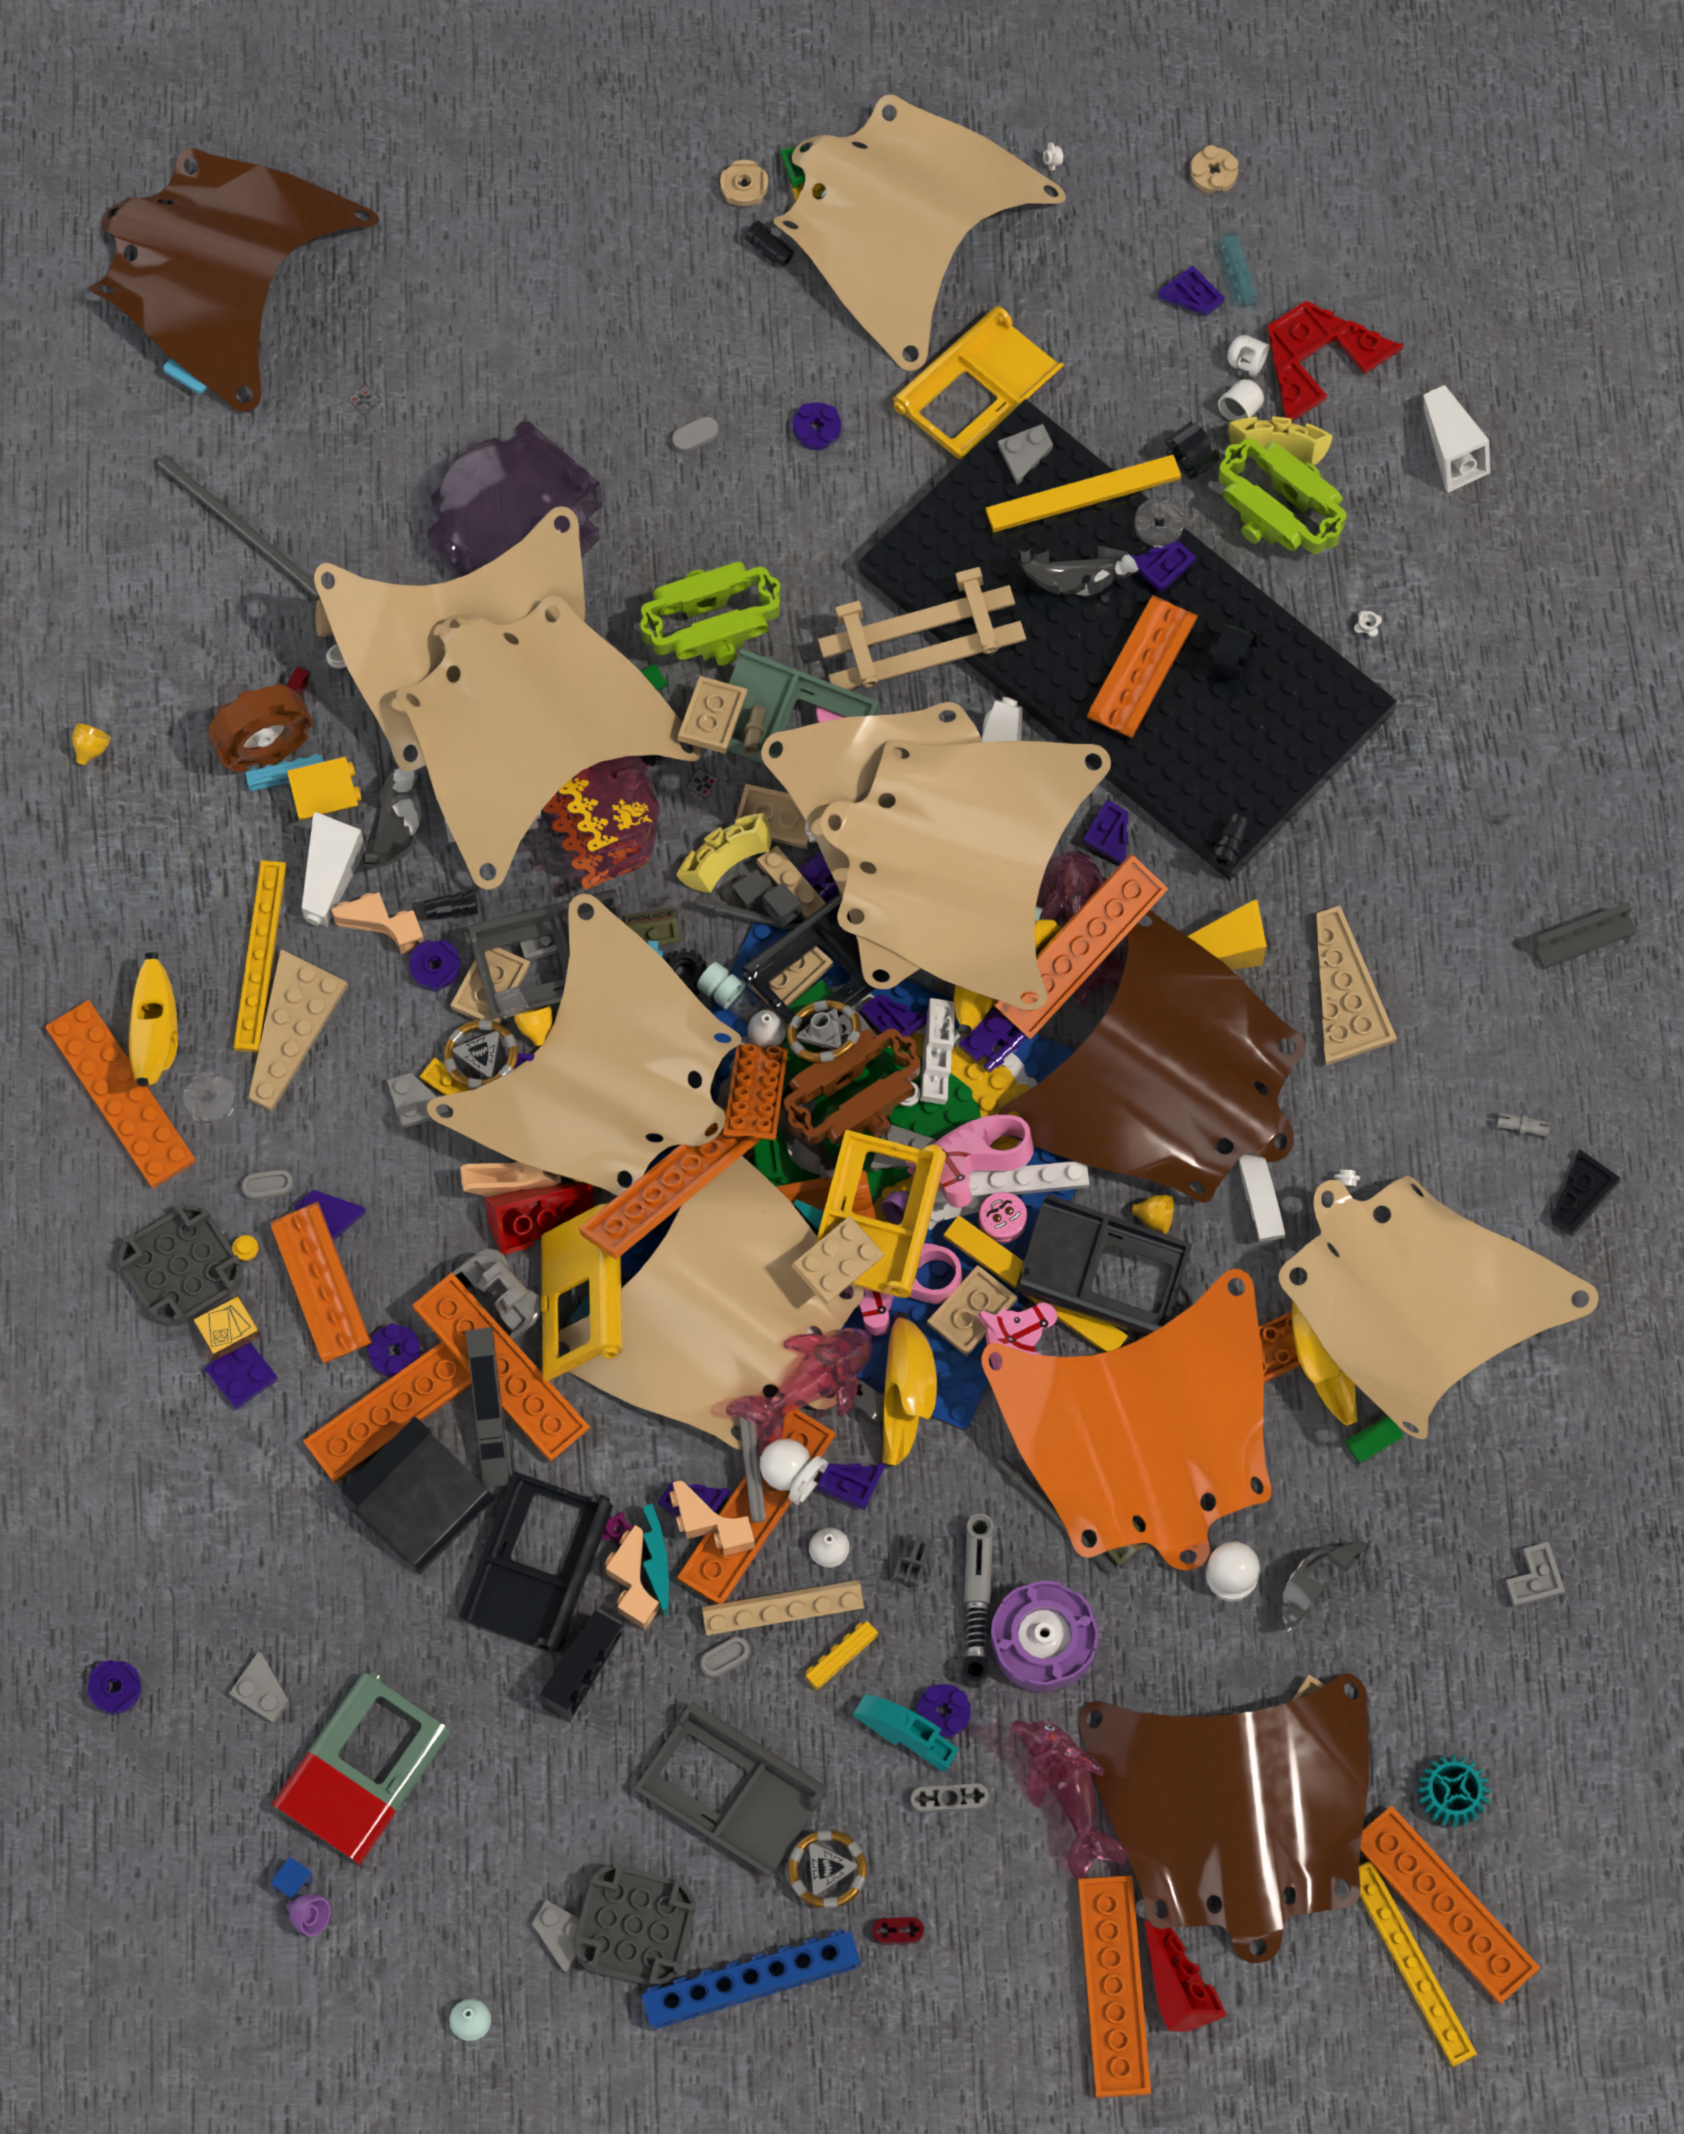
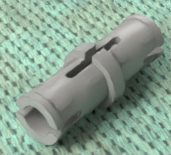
(1523, 1124)

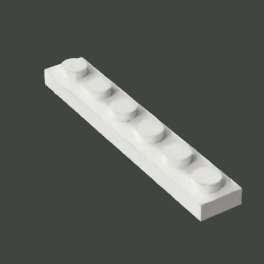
(1027, 1180)

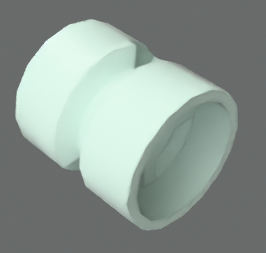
(718, 983)

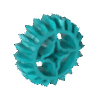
(1446, 1784)

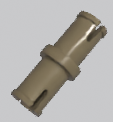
(754, 730)

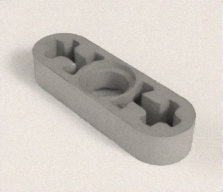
(957, 1807)

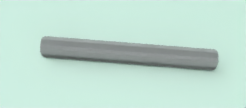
(752, 1469)

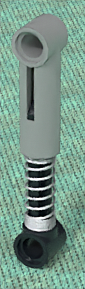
(977, 1598)

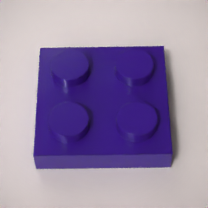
(241, 1375)

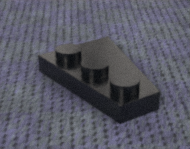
(1584, 1192)

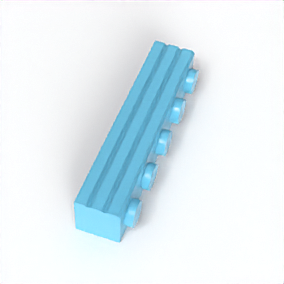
(277, 774)

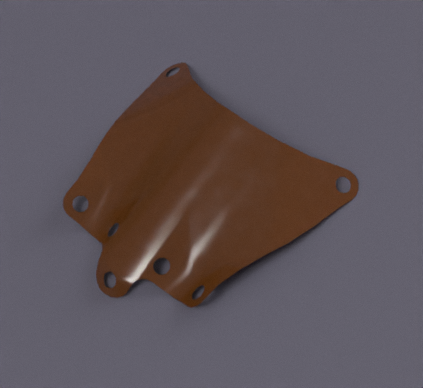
(212, 260)
(1169, 1072)
(1239, 1808)

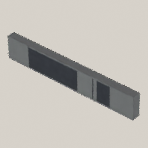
(488, 1407)

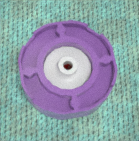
(1040, 1611)

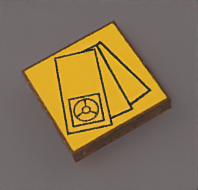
(226, 1327)

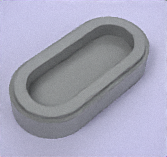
(695, 434)
(267, 1185)
(725, 1657)

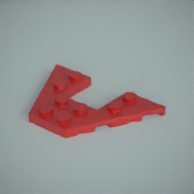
(1306, 332)

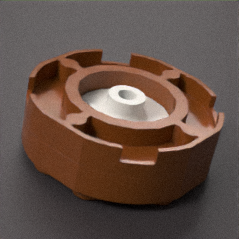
(259, 727)

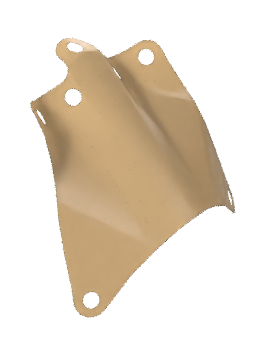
(901, 214)
(393, 629)
(527, 724)
(840, 764)
(962, 855)
(606, 1068)
(1420, 1295)
(707, 1308)

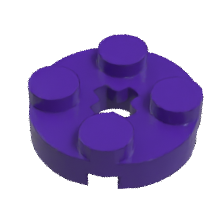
(812, 413)
(434, 978)
(392, 1336)
(955, 1700)
(113, 1702)

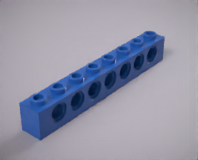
(767, 1984)

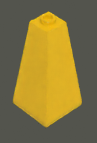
(1235, 937)

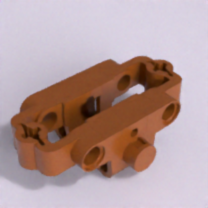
(865, 1110)

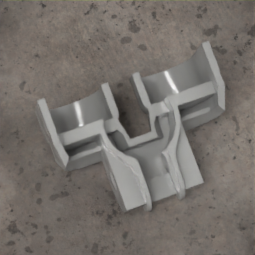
(517, 1305)

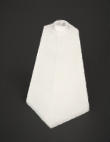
(1457, 440)
(1004, 722)
(331, 862)

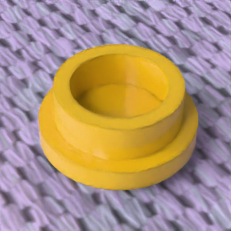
(245, 1247)

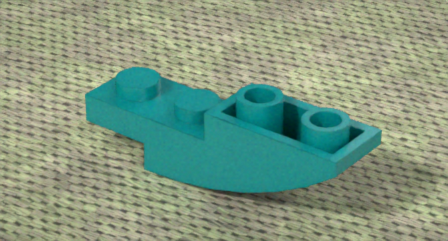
(909, 1728)

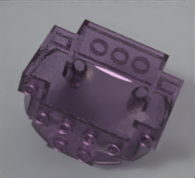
(503, 492)

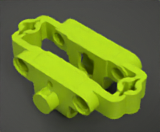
(1295, 482)
(703, 593)

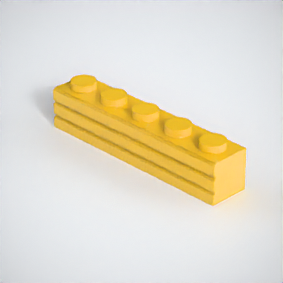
(841, 1655)

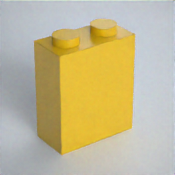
(324, 788)

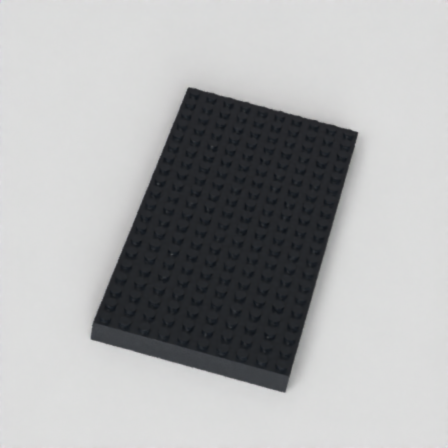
(1207, 738)

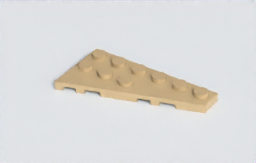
(1349, 1001)
(295, 1016)

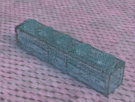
(1238, 270)

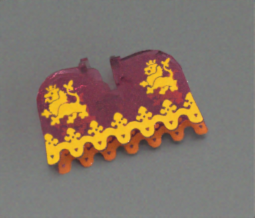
(607, 818)

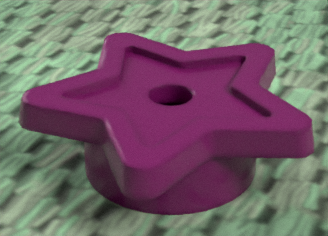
(616, 1521)

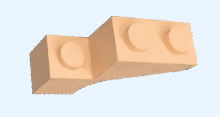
(370, 915)
(500, 1178)
(699, 1519)
(626, 1569)

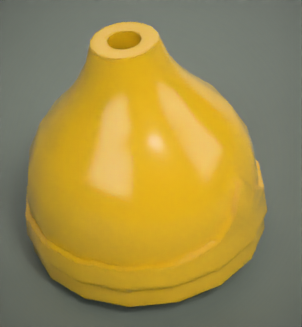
(88, 742)
(535, 1024)
(1155, 1212)

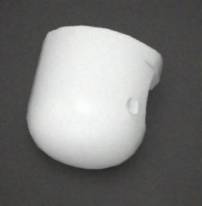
(1250, 349)
(1247, 394)

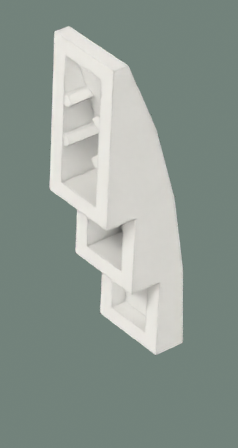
(937, 1051)
(1261, 1197)

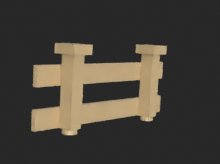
(974, 605)

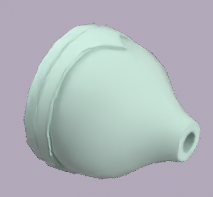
(470, 2020)

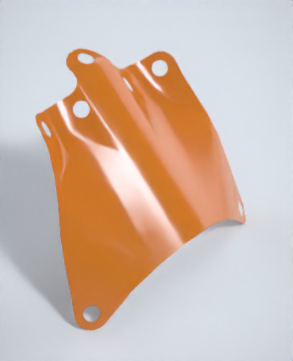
(1146, 1427)

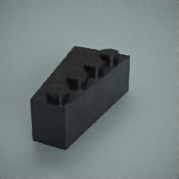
(580, 1665)

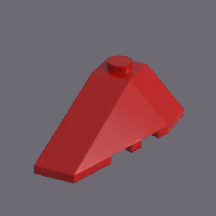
(526, 1215)
(1180, 1990)

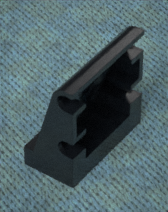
(416, 1495)

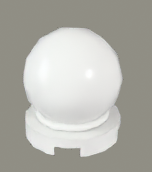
(789, 1467)
(1232, 1571)

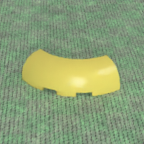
(1304, 443)
(725, 849)

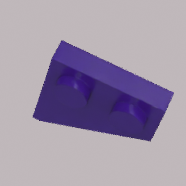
(1164, 564)
(337, 1212)

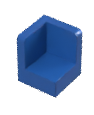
(291, 1878)

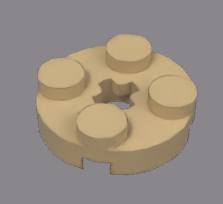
(1214, 157)
(739, 195)

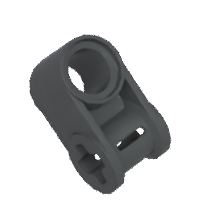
(869, 1404)

